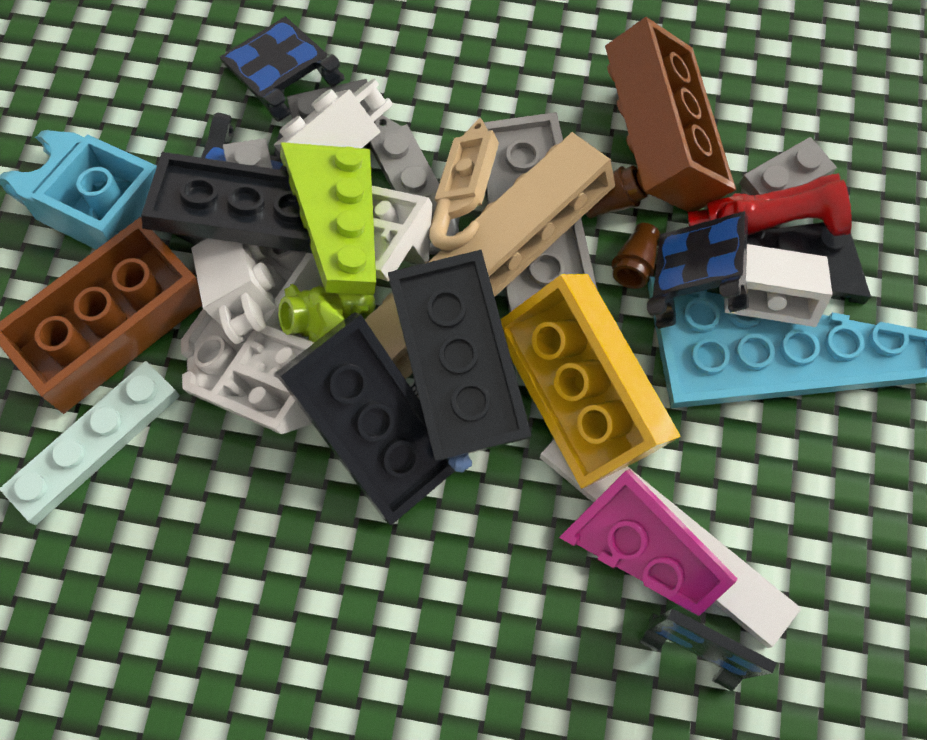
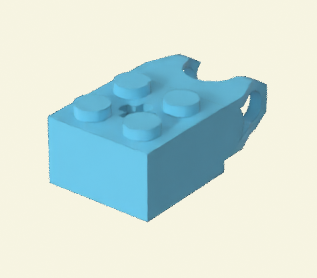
(83, 187)

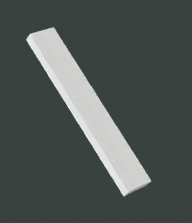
(749, 602)

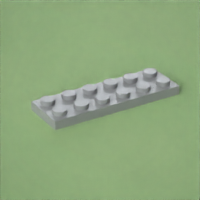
(520, 147)

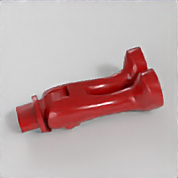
(820, 198)

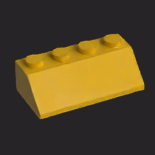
(585, 379)

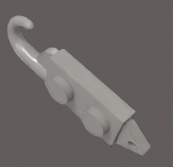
(406, 165)

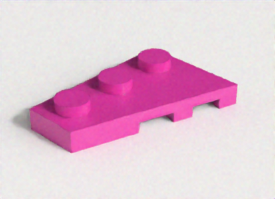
(645, 539)

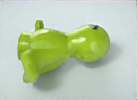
(317, 312)

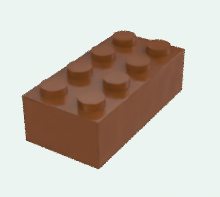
(668, 117)
(99, 316)

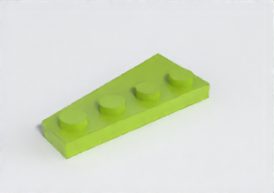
(337, 210)

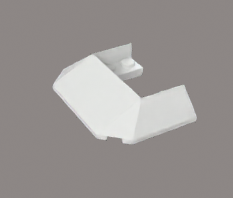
(243, 374)

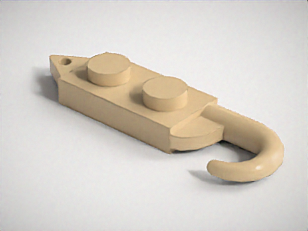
(463, 184)

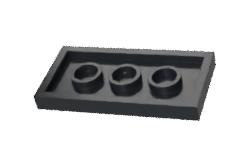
(224, 203)
(459, 355)
(366, 416)

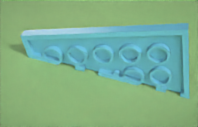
(746, 358)

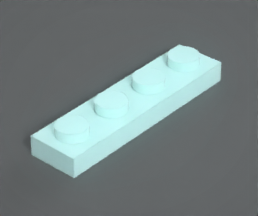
(89, 443)

